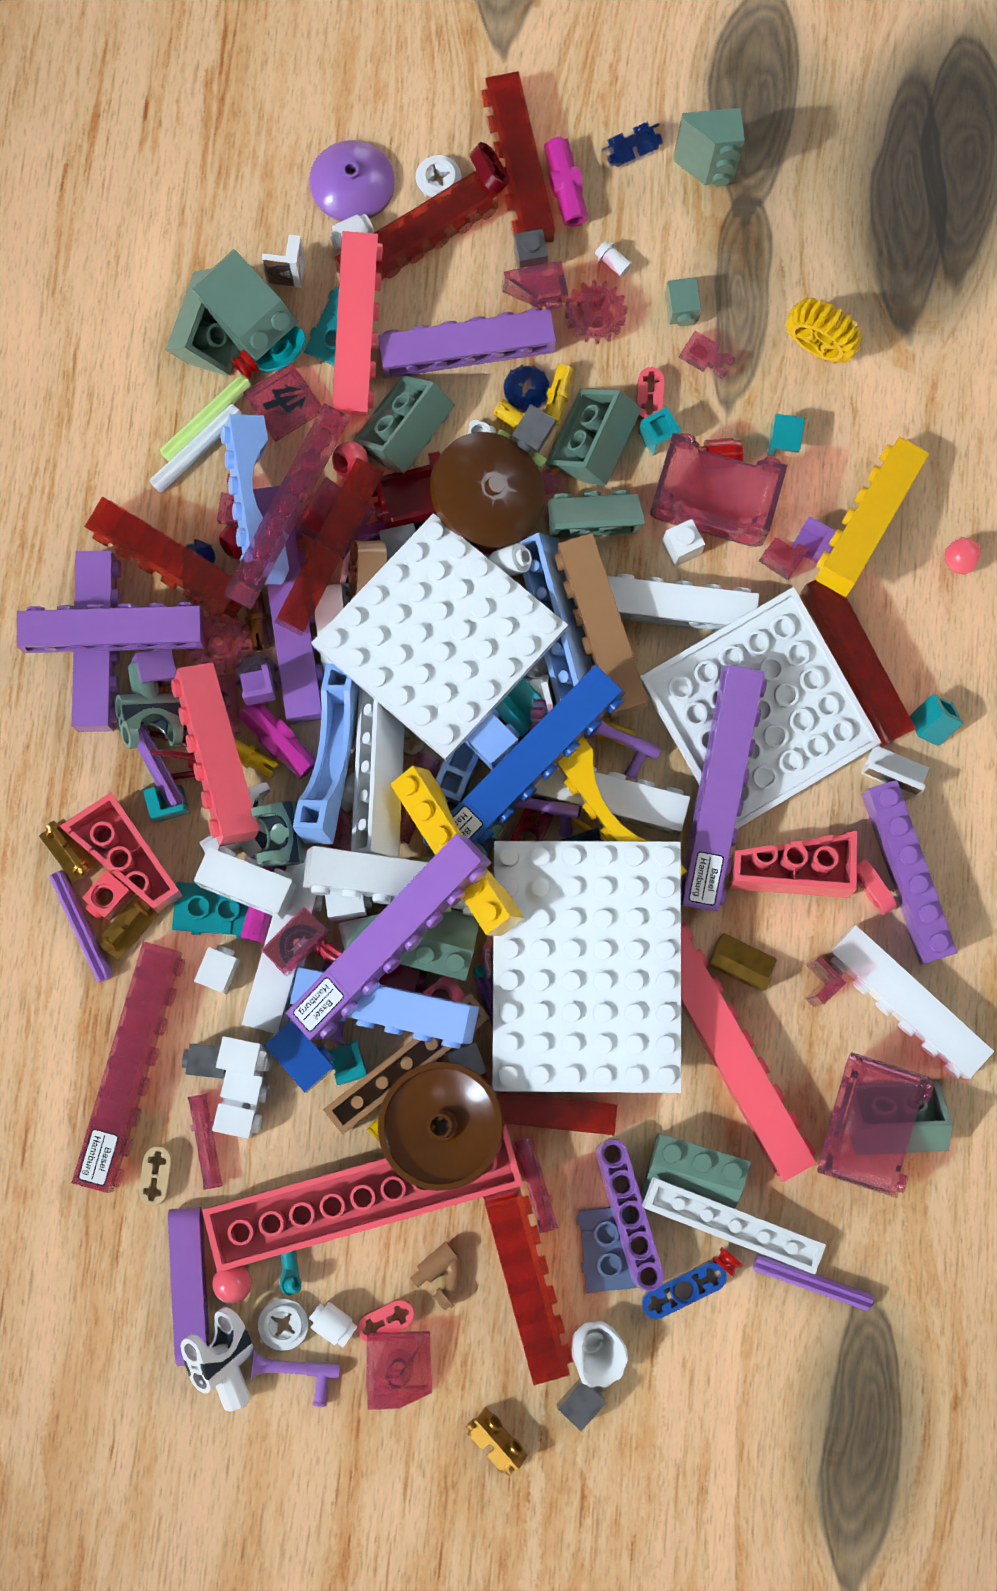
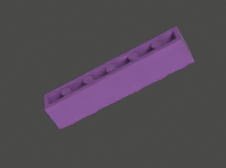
(467, 343)
(110, 628)
(95, 671)
(908, 872)

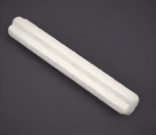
(192, 451)

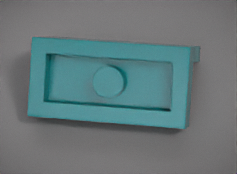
(517, 706)

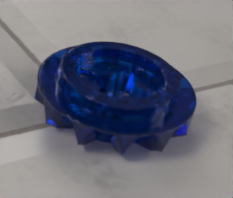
(514, 393)

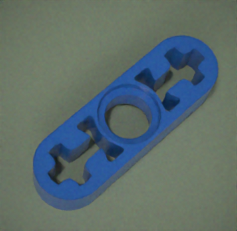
(708, 1287)

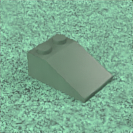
(244, 305)

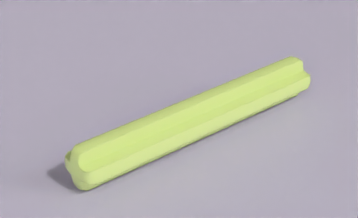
(228, 396)

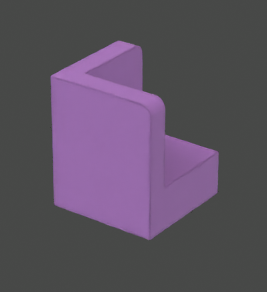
(816, 538)
(155, 666)
(258, 686)

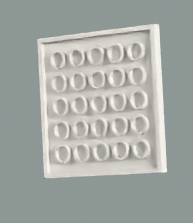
(440, 636)
(808, 708)

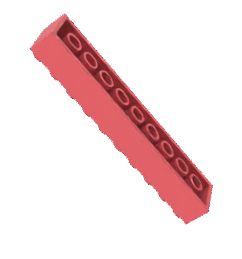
(335, 1208)

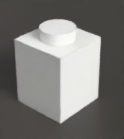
(683, 542)
(217, 969)

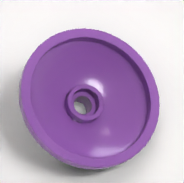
(359, 193)

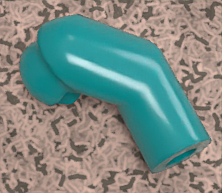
(290, 1280)

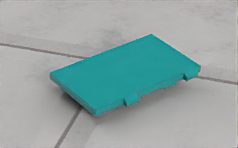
(323, 337)
(207, 912)

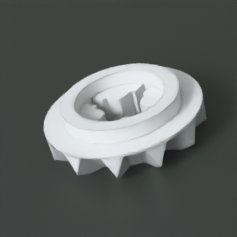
(444, 167)
(268, 1326)

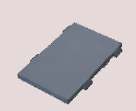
(602, 1251)

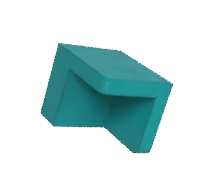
(658, 429)
(785, 434)
(936, 719)
(158, 808)
(348, 1063)

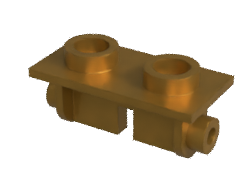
(67, 852)
(127, 928)
(507, 1451)

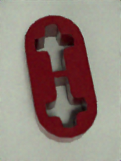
(489, 168)

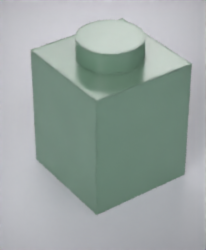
(683, 301)

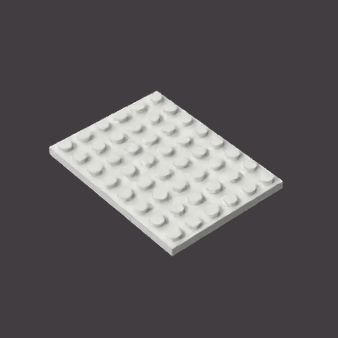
(591, 969)

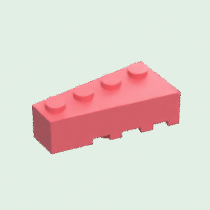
(117, 844)
(801, 867)

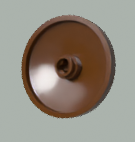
(487, 490)
(441, 1126)

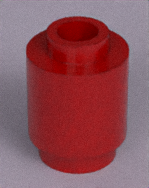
(724, 447)

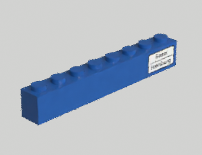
(537, 755)

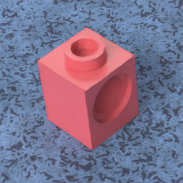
(120, 892)
(449, 985)

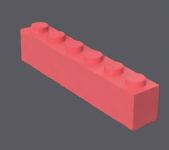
(355, 323)
(215, 754)

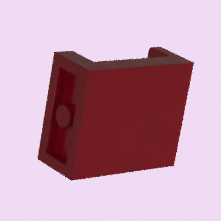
(405, 496)

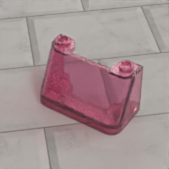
(718, 492)
(873, 1124)

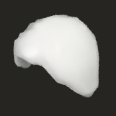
(598, 1354)

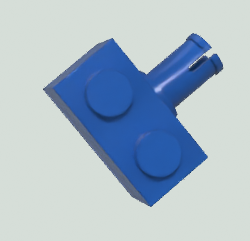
(300, 1056)

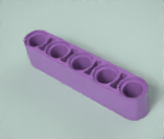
(640, 1225)
(188, 1277)

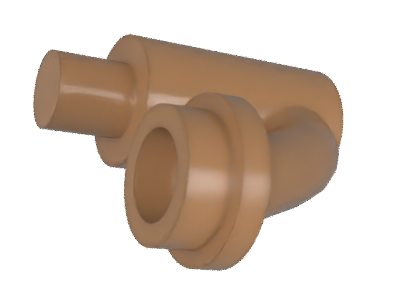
(433, 1266)

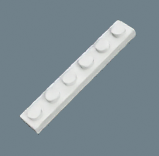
(733, 1225)

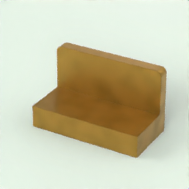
(742, 962)

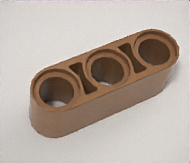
(365, 562)

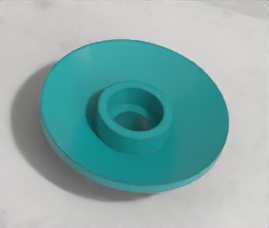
(284, 351)

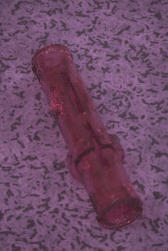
(205, 1141)
(536, 1185)

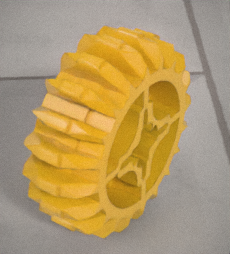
(824, 330)

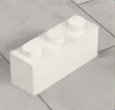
(246, 882)
(244, 1057)

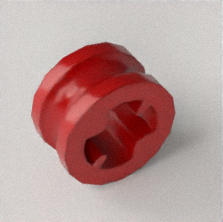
(245, 364)
(727, 1261)

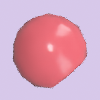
(346, 455)
(962, 555)
(232, 1285)

